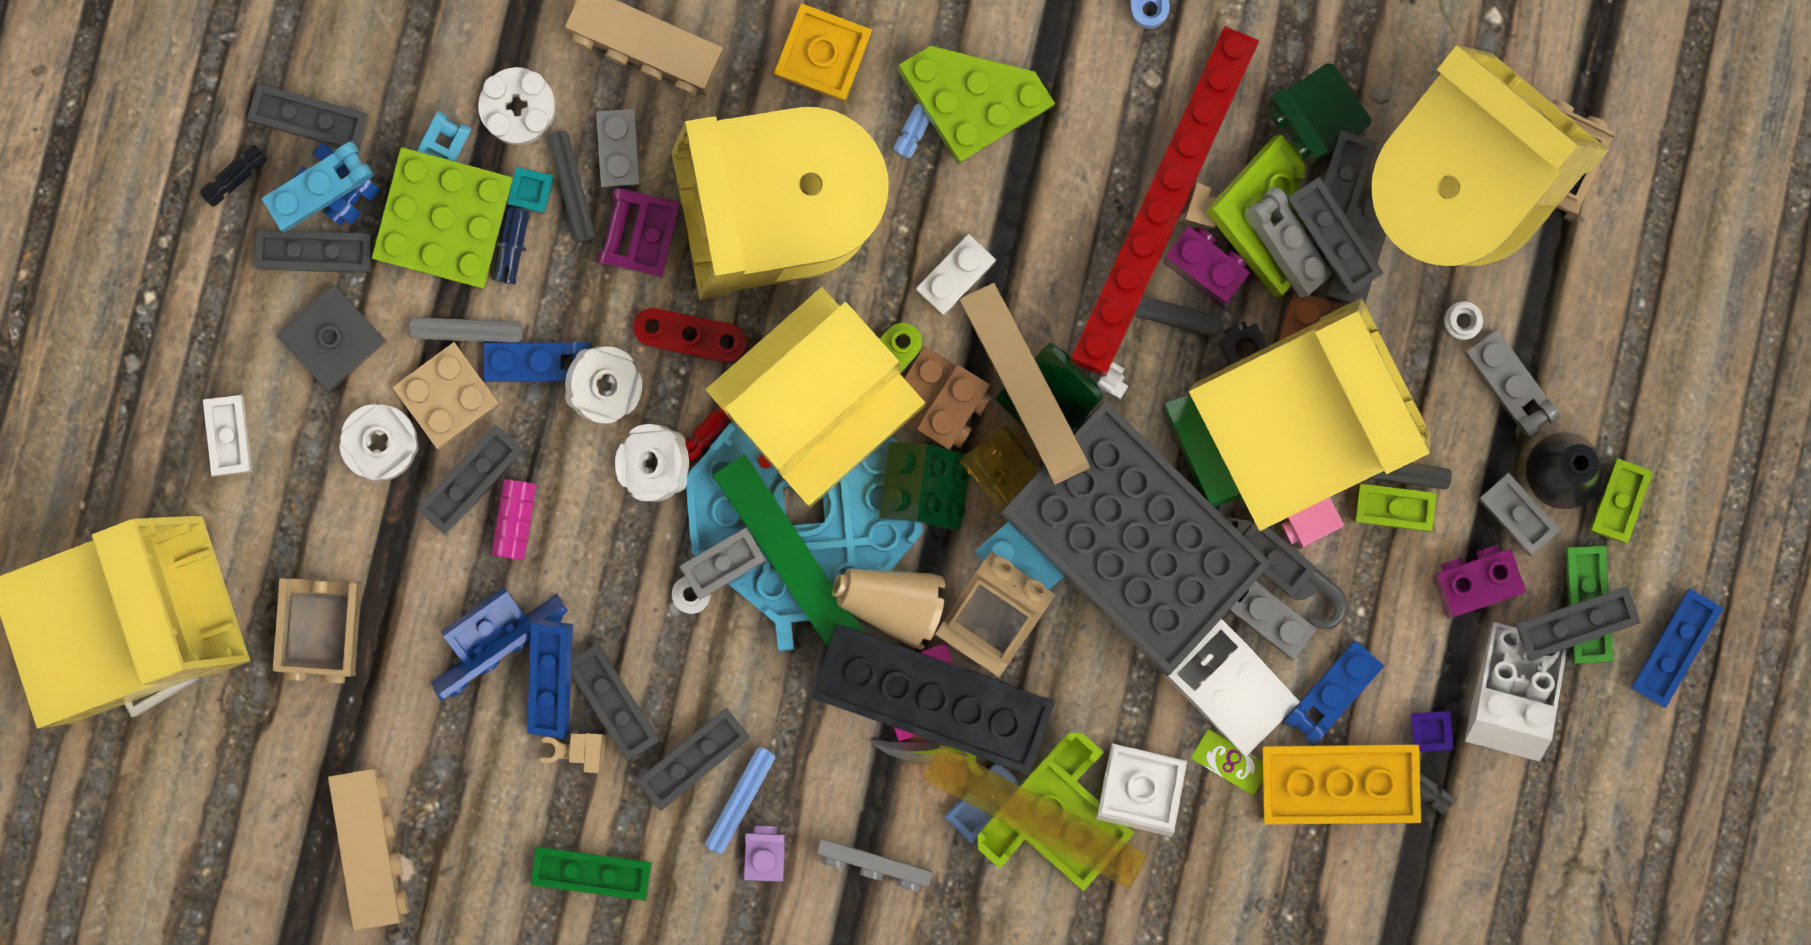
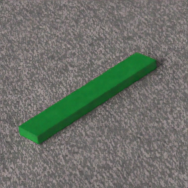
(783, 547)

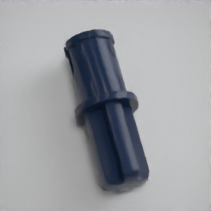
(511, 245)

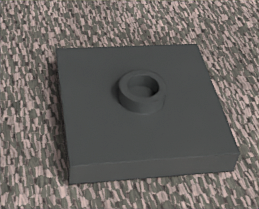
(331, 338)

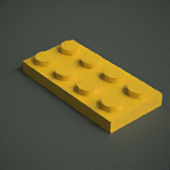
(1341, 784)

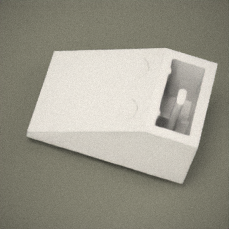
(1233, 688)
(1515, 697)

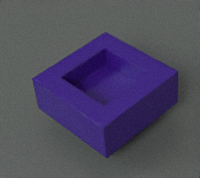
(1432, 731)

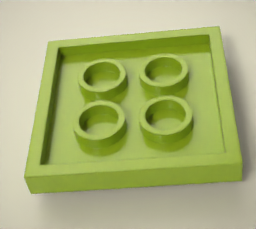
(442, 217)

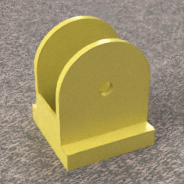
(1477, 164)
(776, 196)

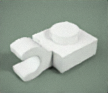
(1112, 384)

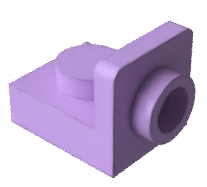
(764, 854)

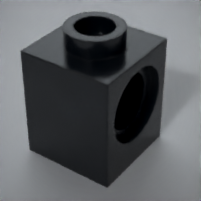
(1239, 333)

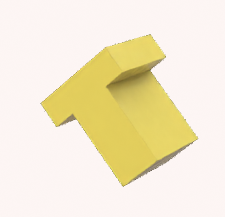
(817, 395)
(1312, 415)
(119, 618)

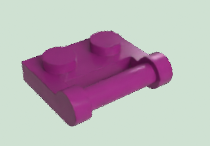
(650, 237)

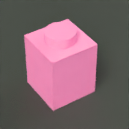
(1312, 523)

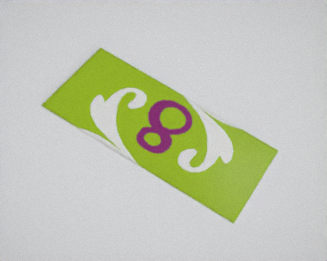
(1228, 762)

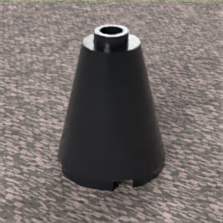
(1564, 470)

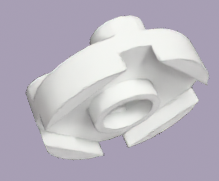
(501, 90)
(582, 379)
(356, 439)
(672, 465)

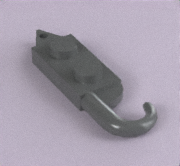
(1293, 571)

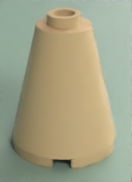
(893, 601)

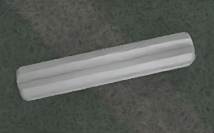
(465, 330)

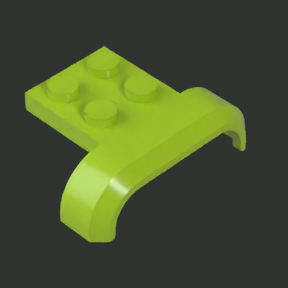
(1057, 783)

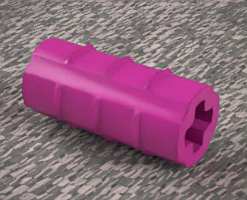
(514, 519)

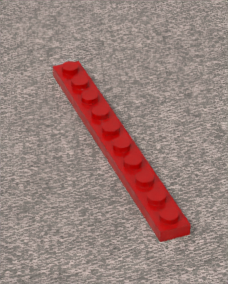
(1164, 202)

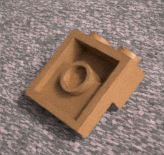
(950, 399)

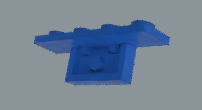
(489, 635)

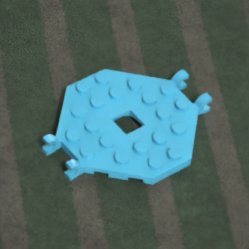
(846, 540)

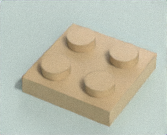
(446, 396)

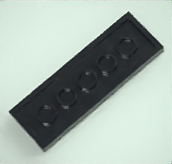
(932, 698)

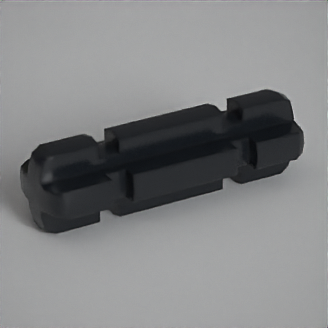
(233, 175)

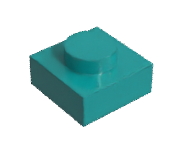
(530, 190)

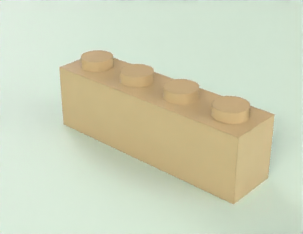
(646, 42)
(367, 849)

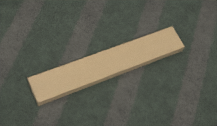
(1024, 384)

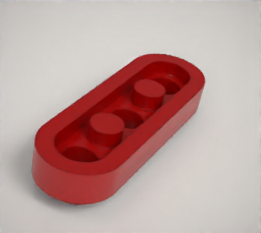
(708, 338)

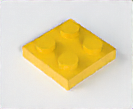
(823, 52)

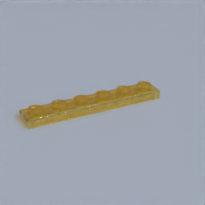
(1035, 816)

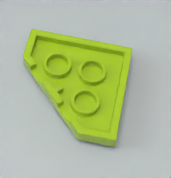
(972, 97)
(1272, 167)

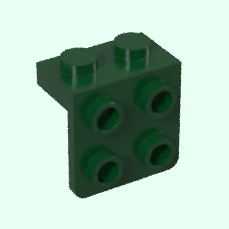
(1317, 111)
(1070, 387)
(924, 485)

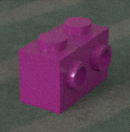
(1207, 266)
(1479, 582)

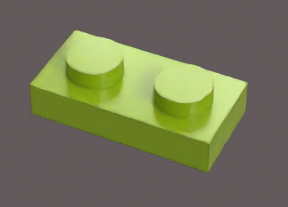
(1621, 501)
(1395, 507)

